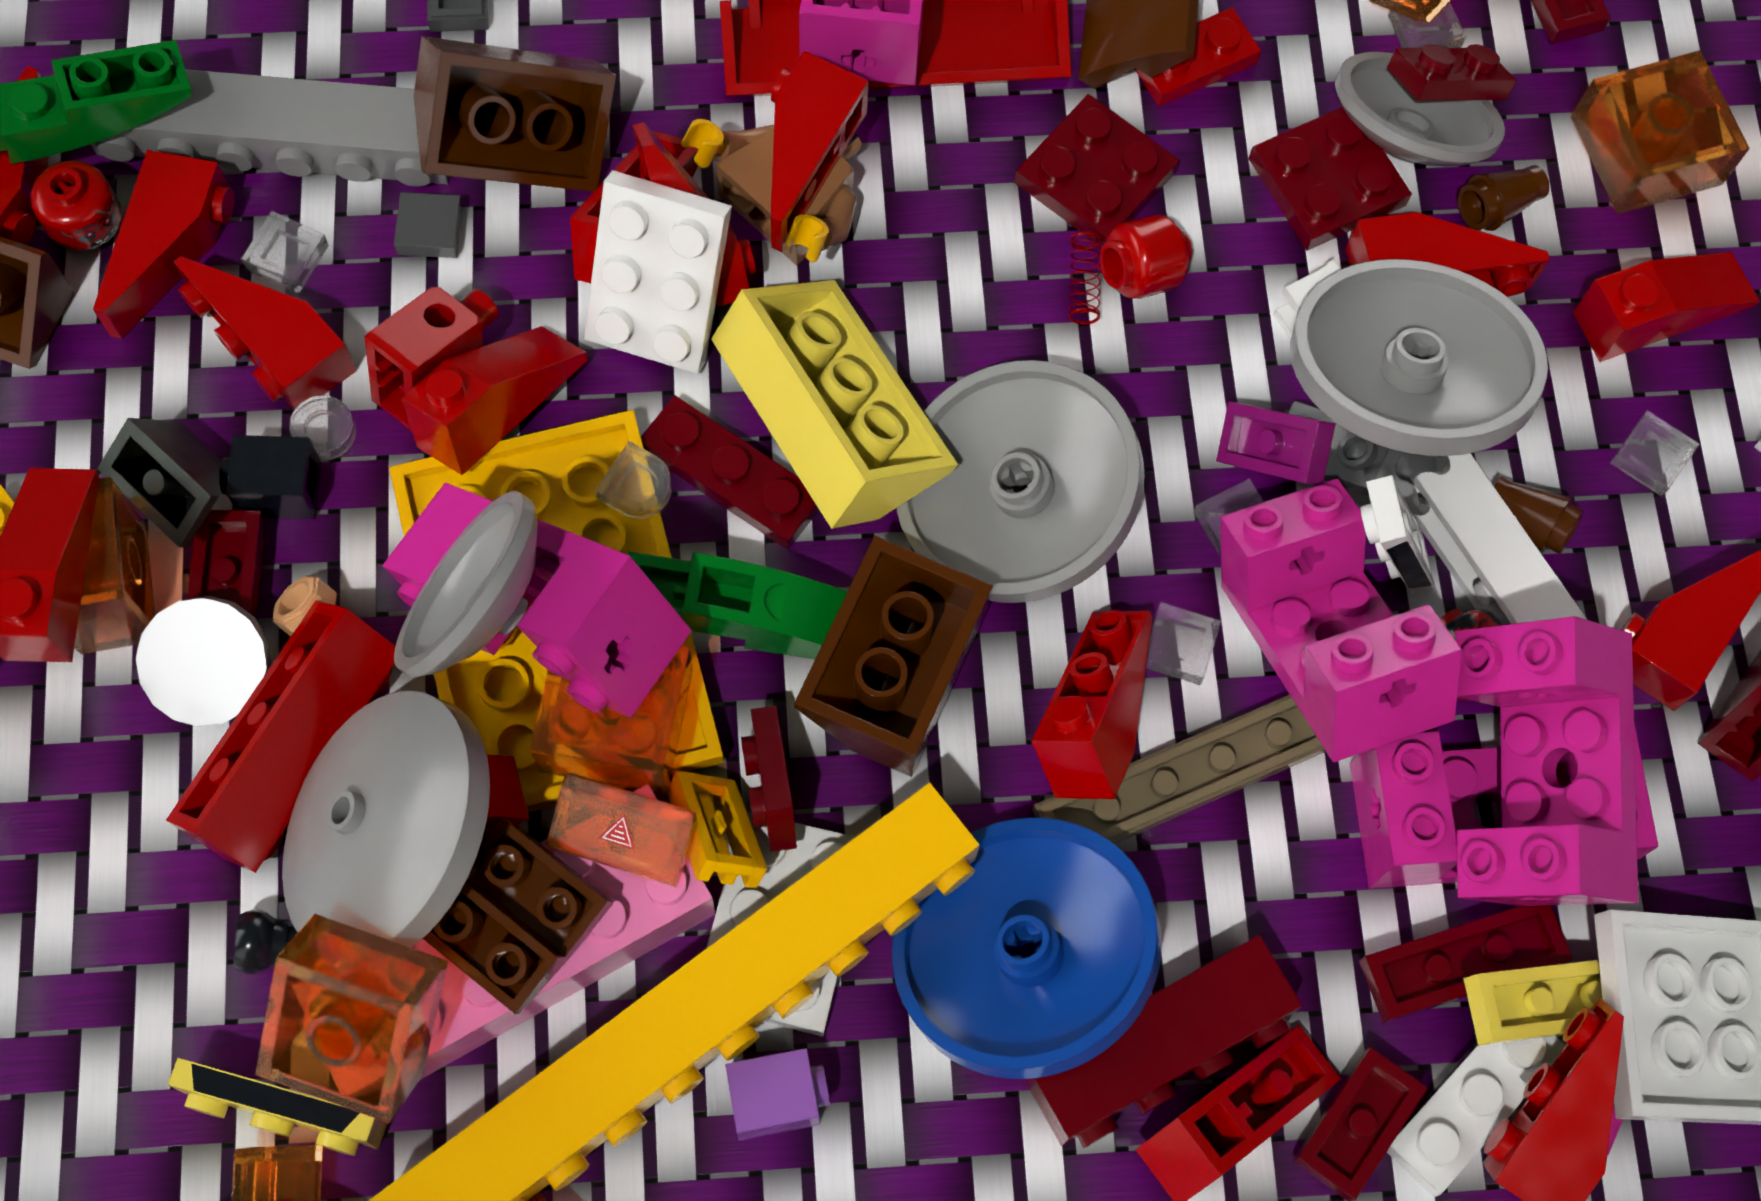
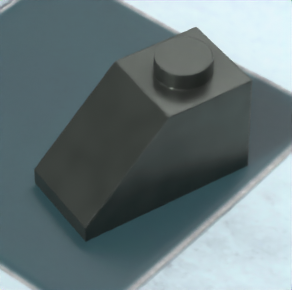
(164, 475)

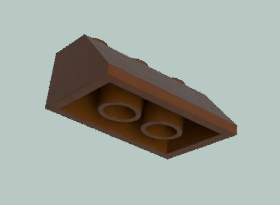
(511, 114)
(893, 654)

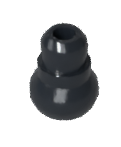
(260, 941)

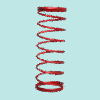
(1085, 248)

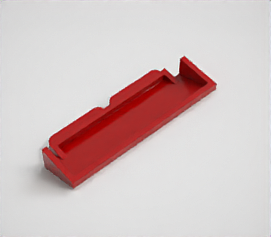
(959, 43)

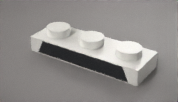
(1397, 535)
(1467, 1108)

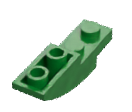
(90, 99)
(746, 601)

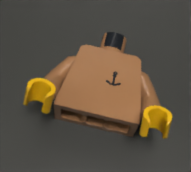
(746, 185)

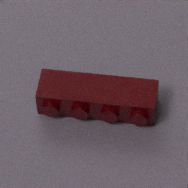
(1177, 1033)

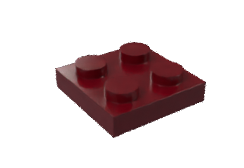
(1096, 169)
(1328, 177)

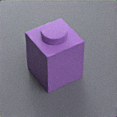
(776, 1093)

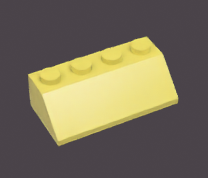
(831, 400)

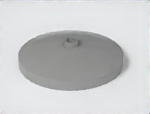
(1418, 357)
(1038, 432)
(389, 819)

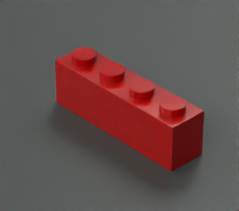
(259, 765)

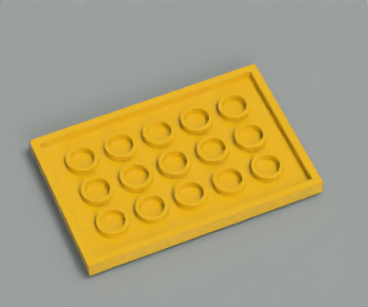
(560, 477)

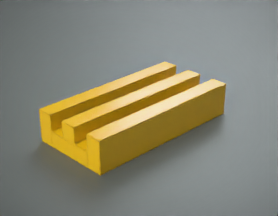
(709, 848)

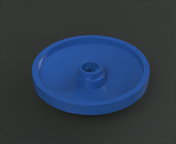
(1042, 894)

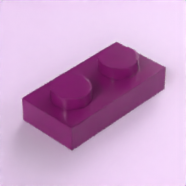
(1276, 443)

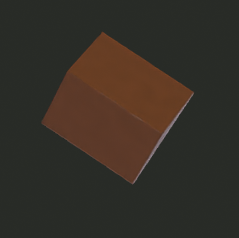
(30, 301)

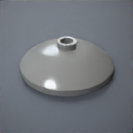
(1413, 129)
(472, 589)

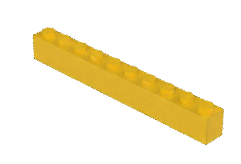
(701, 1011)

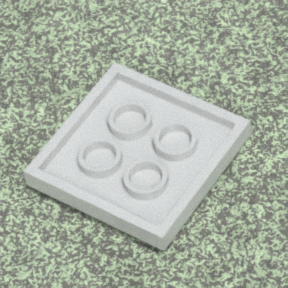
(1687, 1013)

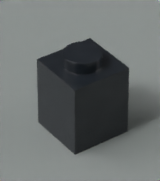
(272, 476)

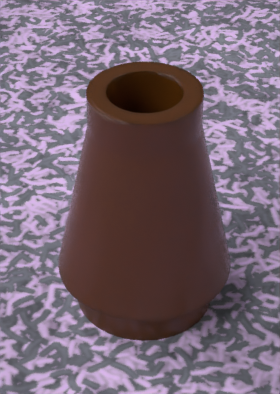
(1497, 197)
(1543, 514)

